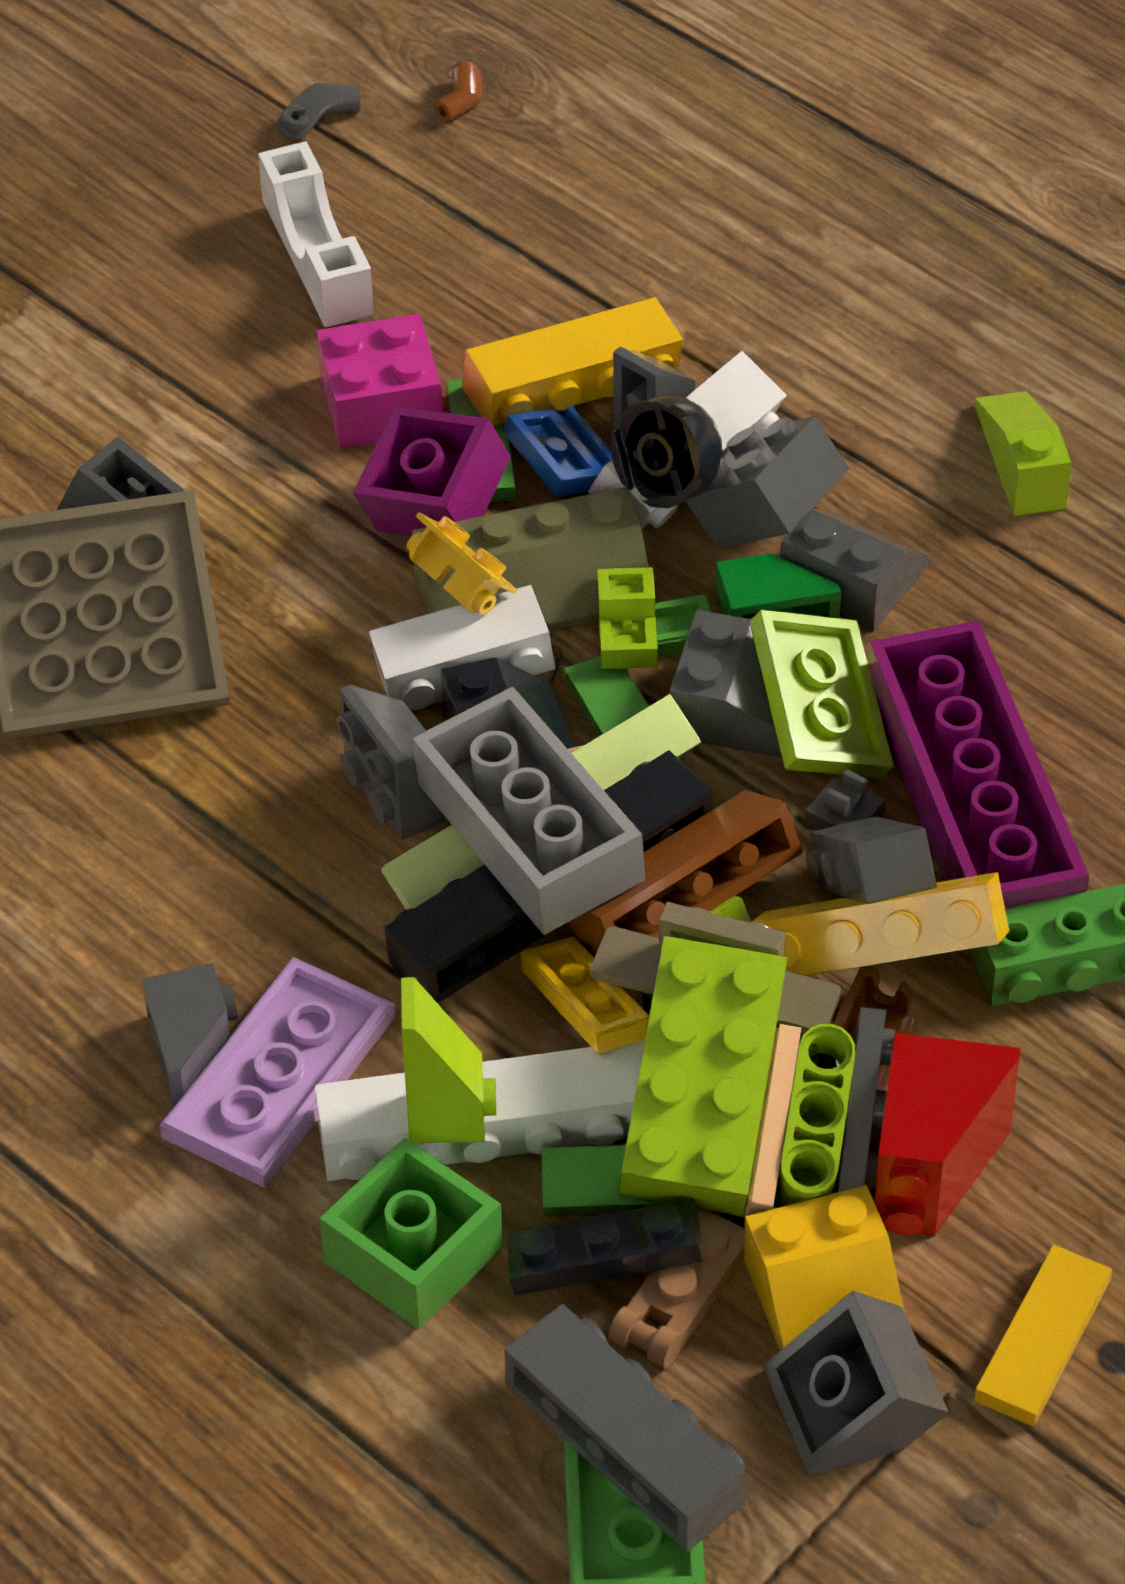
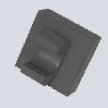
(844, 802)

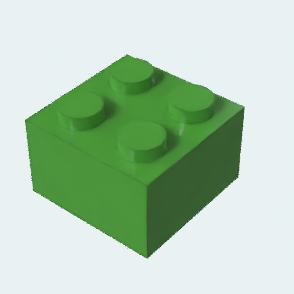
(411, 1233)

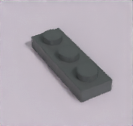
(865, 1102)

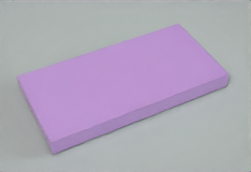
(260, 1086)

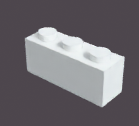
(416, 650)

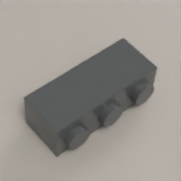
(871, 859)

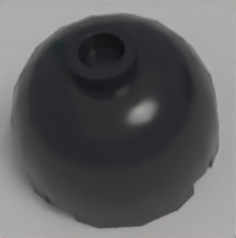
(666, 450)

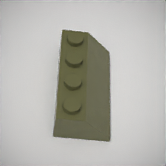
(554, 551)

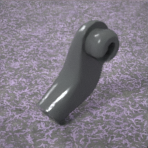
(314, 104)

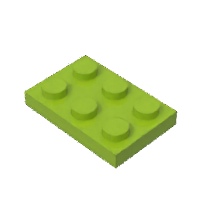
(821, 694)

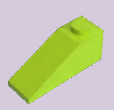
(1026, 452)
(441, 1074)

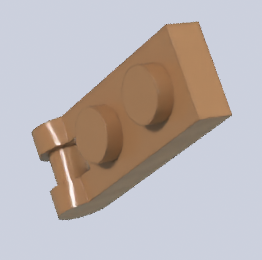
(680, 1294)

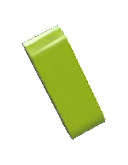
(822, 1092)

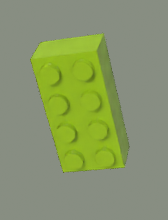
(703, 1076)

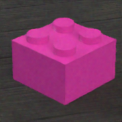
(371, 371)

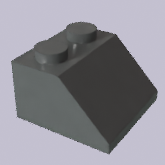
(865, 564)
(854, 1385)

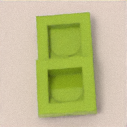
(627, 618)

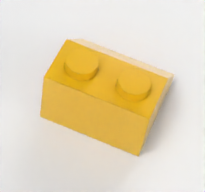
(815, 1255)

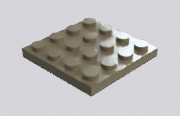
(106, 616)

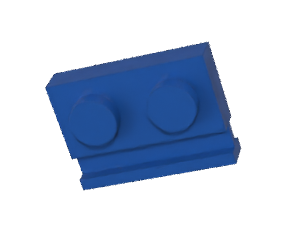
(559, 448)

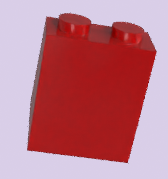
(940, 1126)

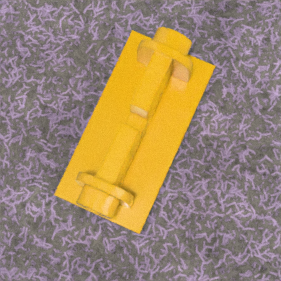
(475, 574)

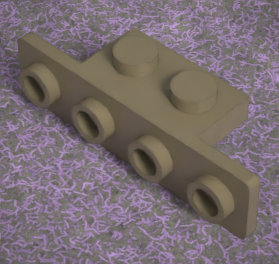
(633, 960)

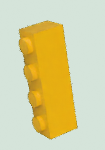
(565, 361)
(914, 925)

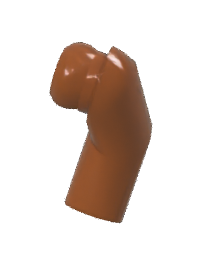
(465, 93)

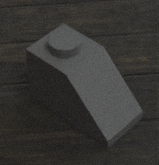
(643, 377)
(187, 1022)

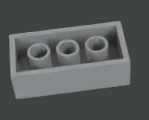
(529, 810)

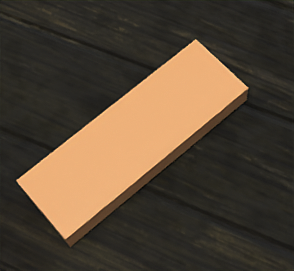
(773, 1120)

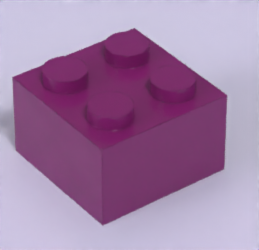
(430, 467)

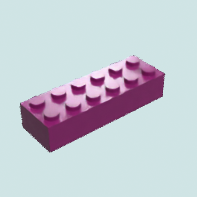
(972, 764)

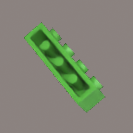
(1056, 947)

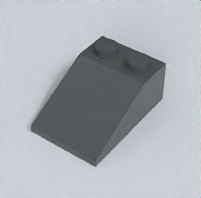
(723, 685)

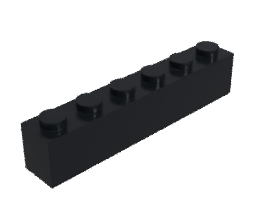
(479, 923)

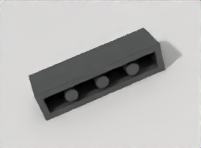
(626, 1426)

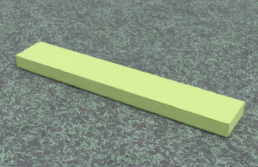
(608, 759)

